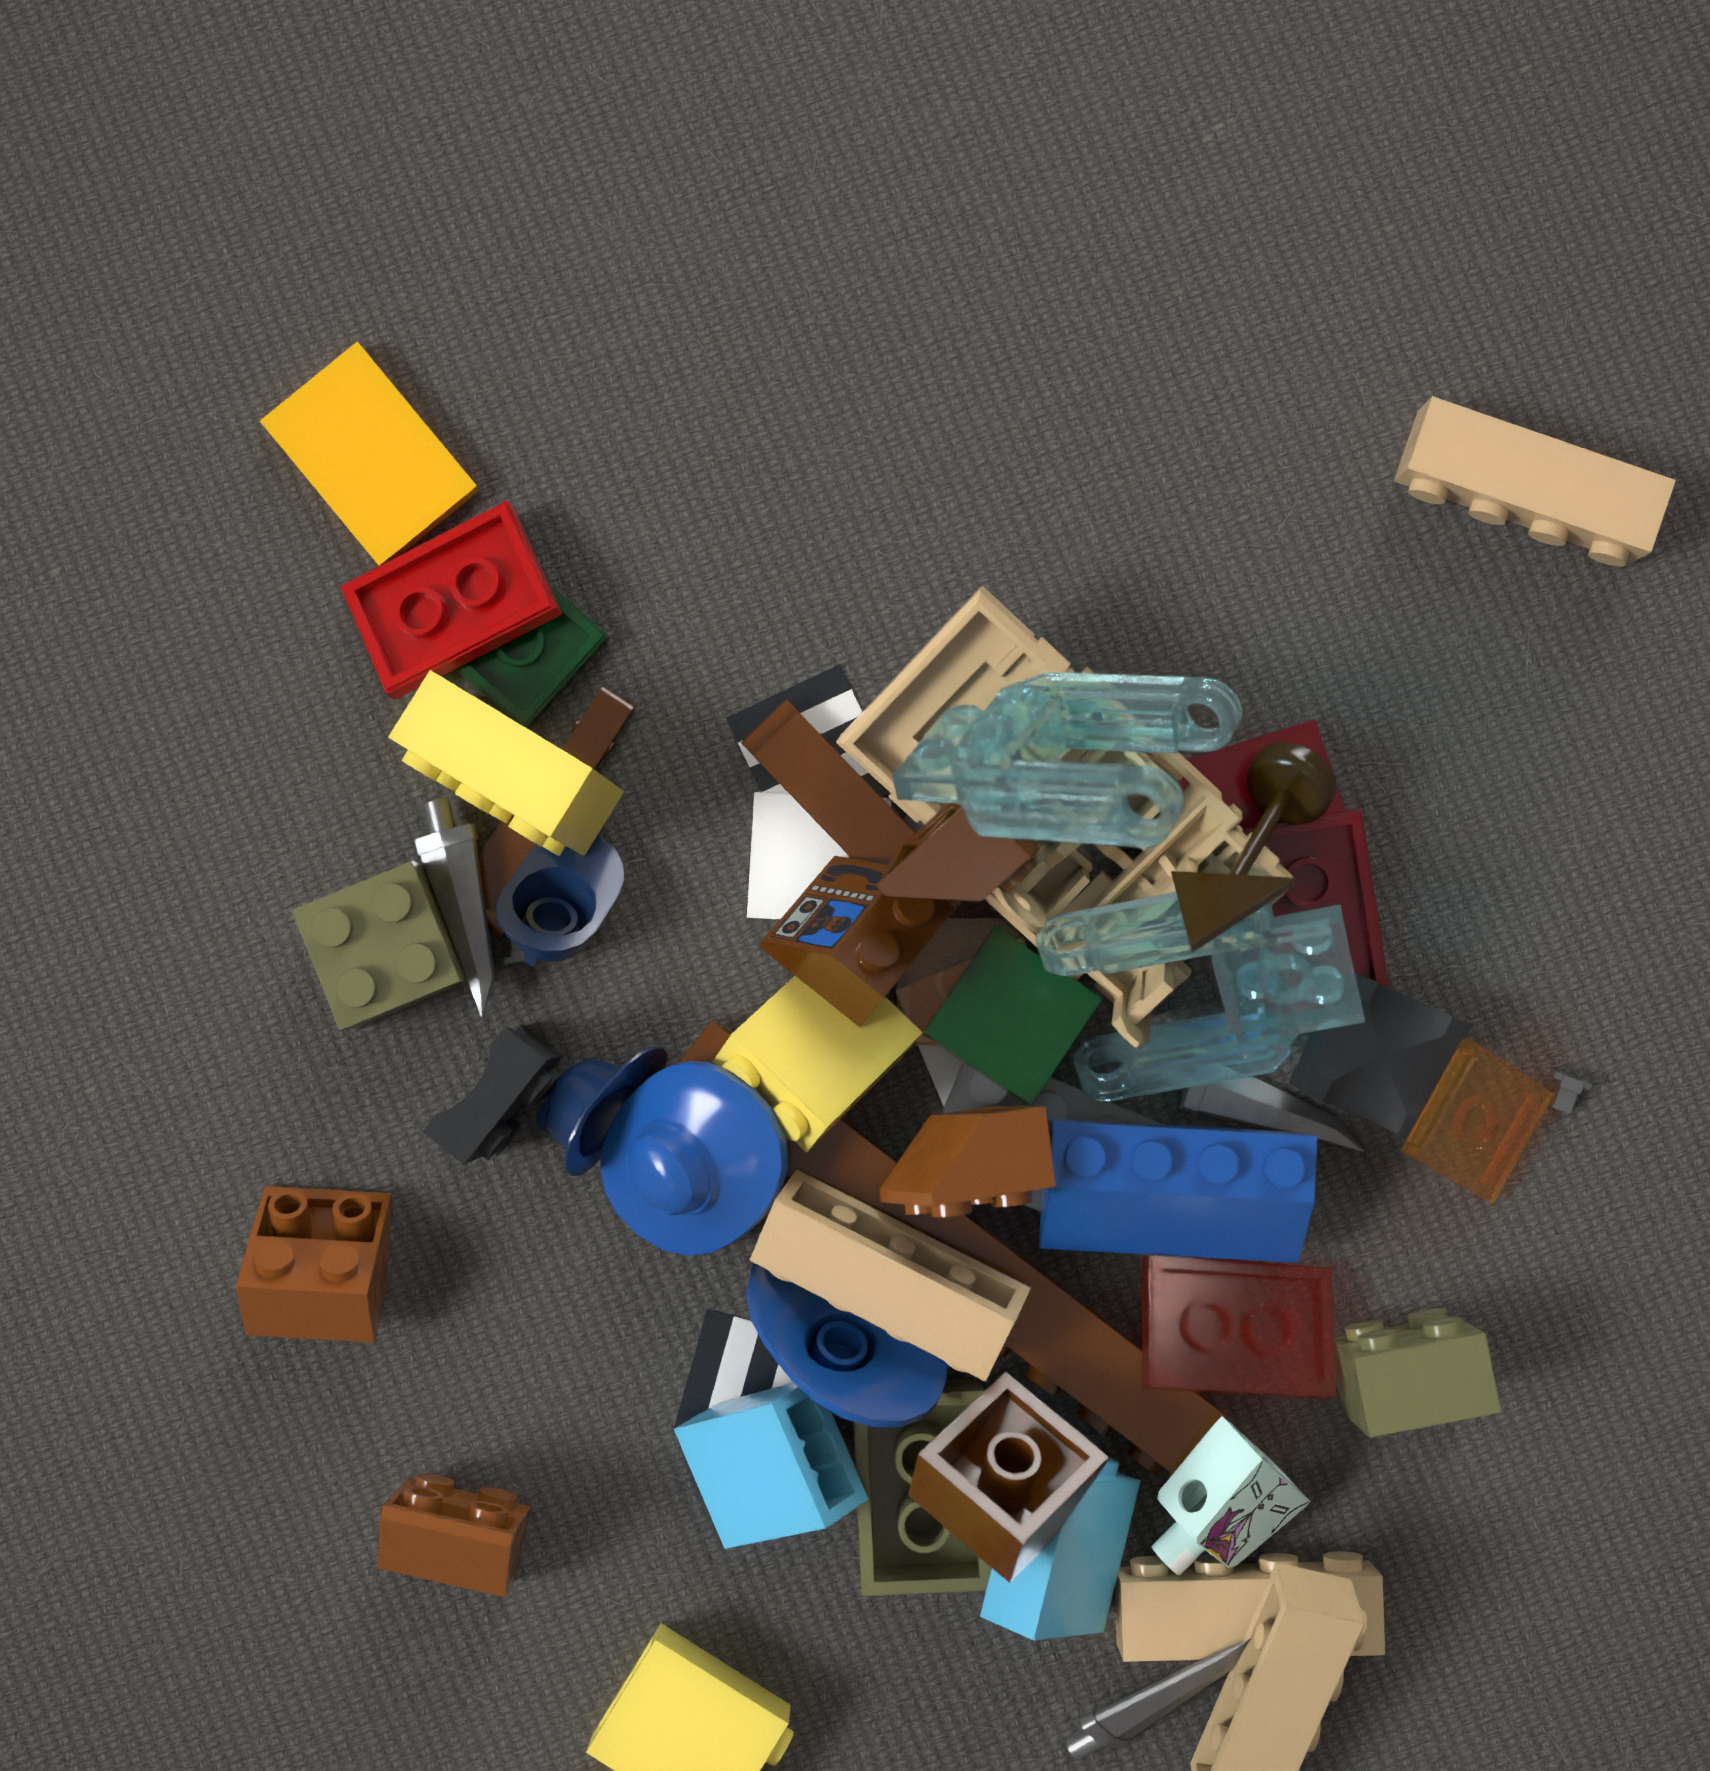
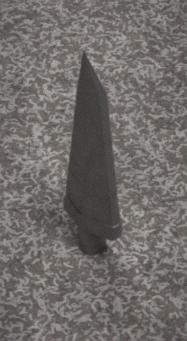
(456, 879)
(1266, 1107)
(1129, 1716)

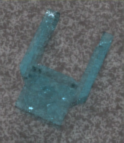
(1006, 766)
(1272, 977)

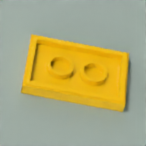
(369, 455)

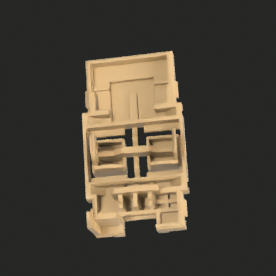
(969, 665)

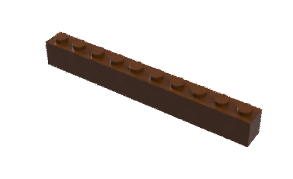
(1054, 1330)

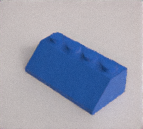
(1178, 1190)

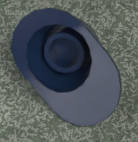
(559, 901)
(587, 1101)

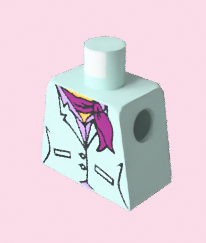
(1224, 1501)

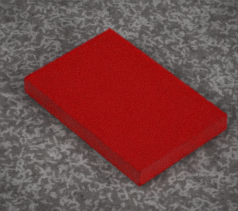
(450, 600)

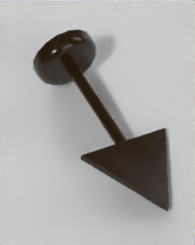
(1289, 788)

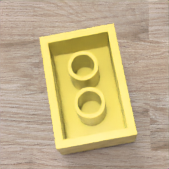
(504, 767)

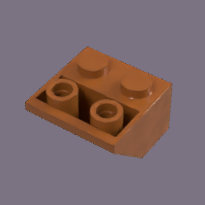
(973, 1160)
(316, 1264)
(453, 1534)

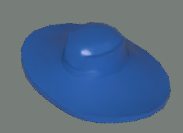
(694, 1159)
(842, 1357)

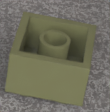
(380, 945)
(1414, 1373)

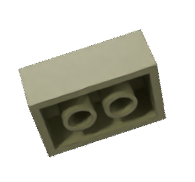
(898, 1539)

